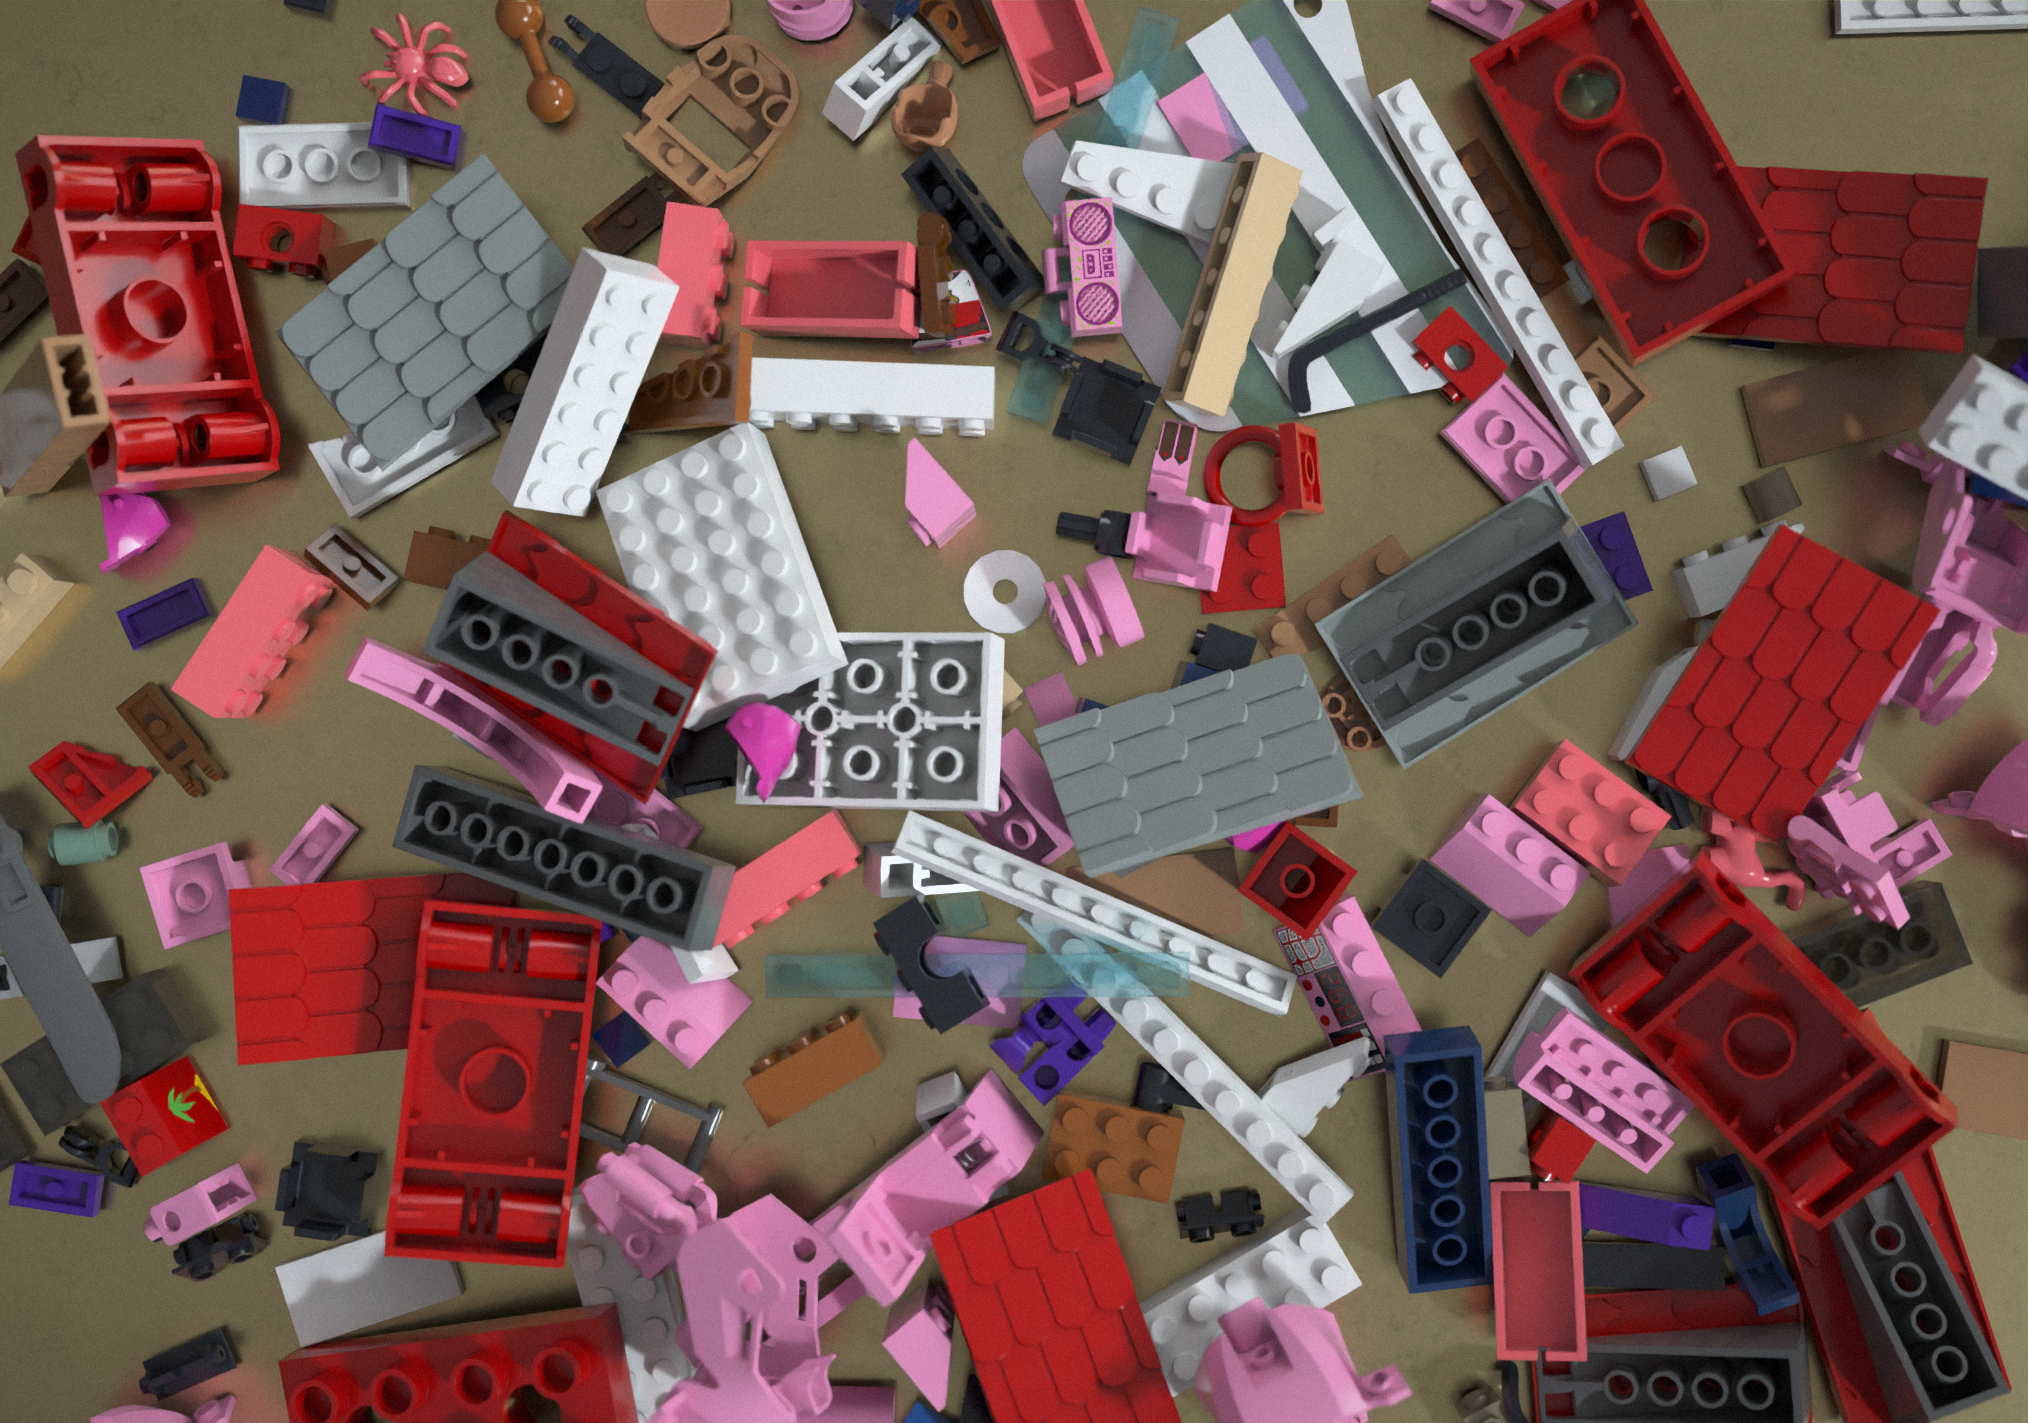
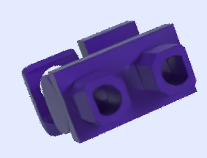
(1068, 1043)

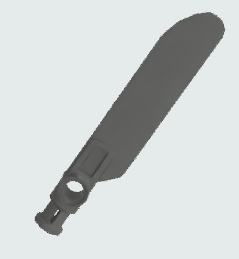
(54, 978)

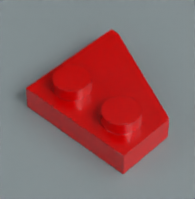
(87, 782)

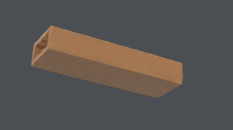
(50, 414)

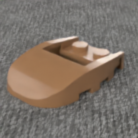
(740, 88)

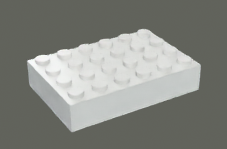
(725, 558)
(896, 727)

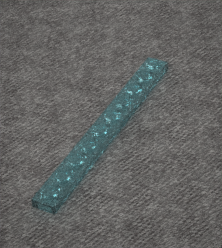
(1121, 127)
(997, 973)

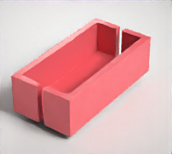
(1052, 52)
(832, 289)
(254, 634)
(785, 872)
(1538, 1270)

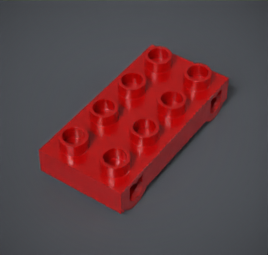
(147, 272)
(1762, 1043)
(493, 1085)

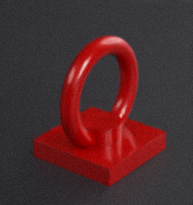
(1295, 471)

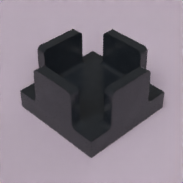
(1106, 410)
(701, 762)
(1429, 917)
(329, 1190)

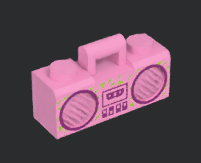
(1091, 245)

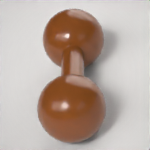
(548, 95)

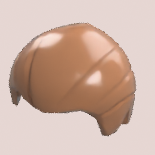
(926, 112)

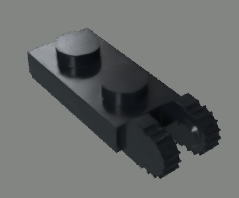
(609, 68)

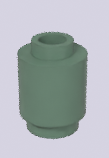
(75, 845)

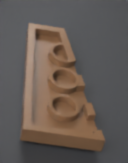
(1293, 627)

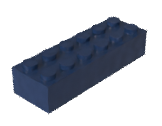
(1439, 1158)

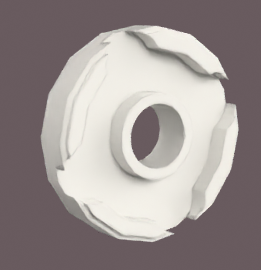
(987, 573)

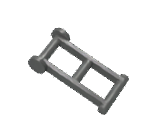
(647, 1096)

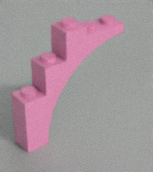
(541, 765)

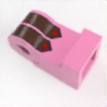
(1172, 458)

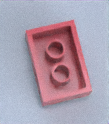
(694, 258)
(1589, 813)

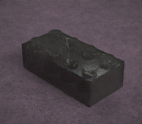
(1877, 959)
(151, 1032)

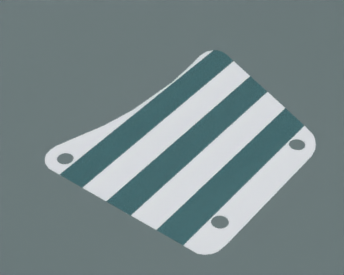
(1304, 99)

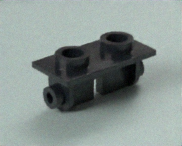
(1204, 1221)
(202, 1257)
(187, 1365)

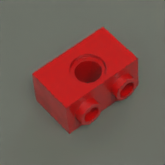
(262, 227)
(1483, 364)
(1555, 1145)

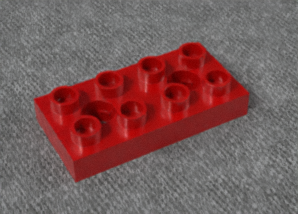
(1629, 170)
(468, 1372)

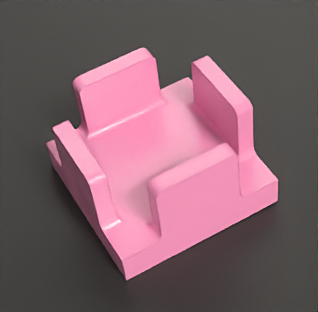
(1179, 541)
(1854, 822)
(192, 893)

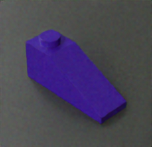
(1647, 1215)

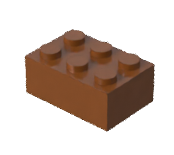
(814, 1066)
(1123, 1145)

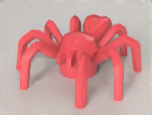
(413, 66)

